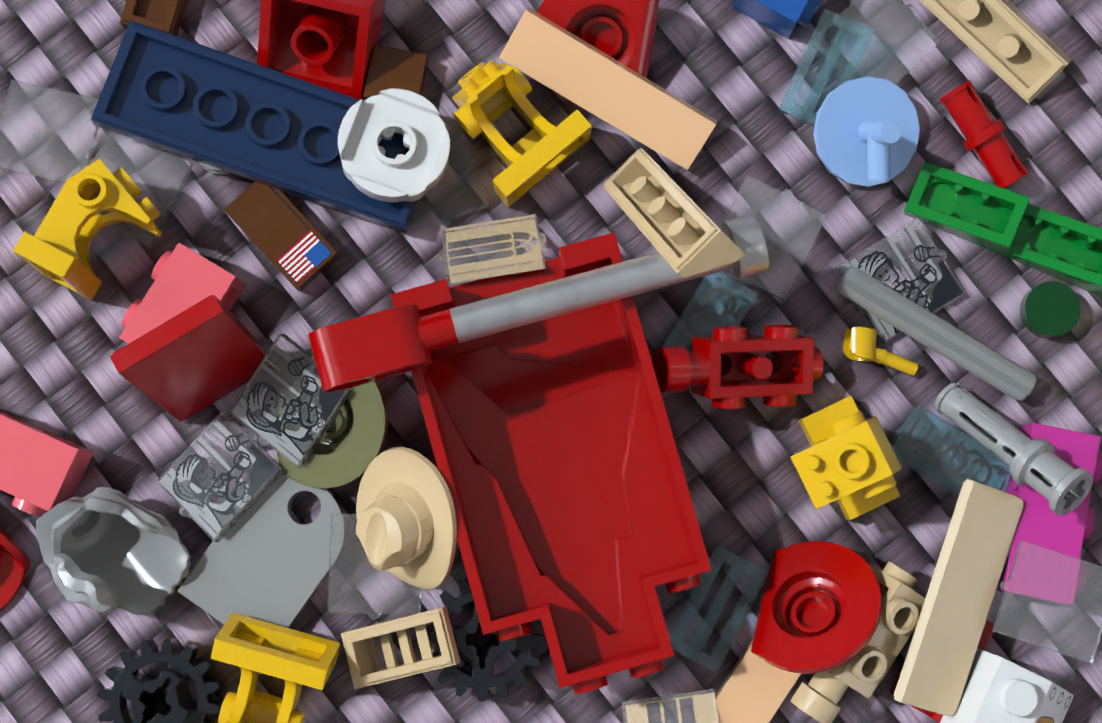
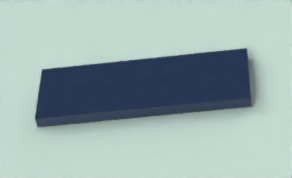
(238, 120)

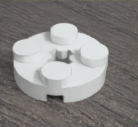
(380, 117)

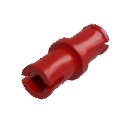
(984, 135)

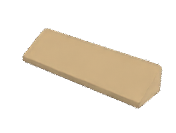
(1004, 41)
(670, 217)
(959, 598)

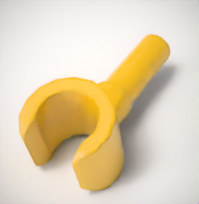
(861, 346)

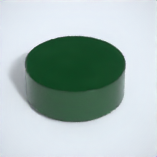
(1050, 309)

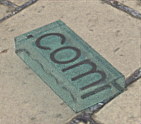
(715, 303)
(945, 453)

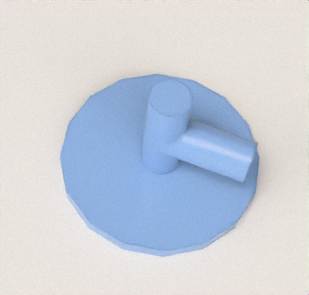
(866, 131)

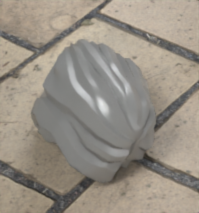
(112, 552)

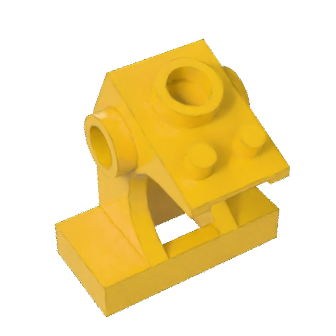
(486, 96)
(65, 235)
(847, 460)
(276, 652)

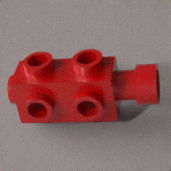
(744, 366)

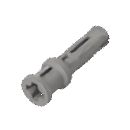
(1030, 461)

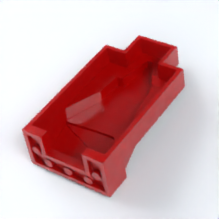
(562, 474)

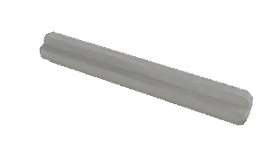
(936, 334)

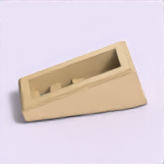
(363, 655)

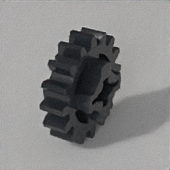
(483, 674)
(139, 687)

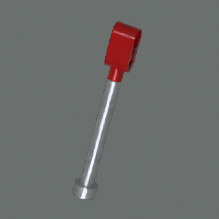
(401, 340)

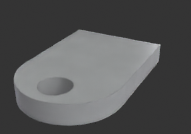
(267, 560)

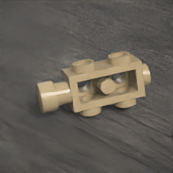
(868, 668)

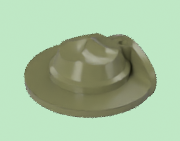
(349, 442)

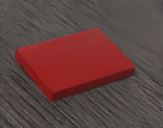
(191, 358)

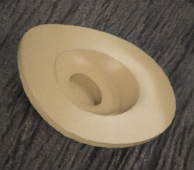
(407, 518)

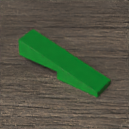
(1008, 226)

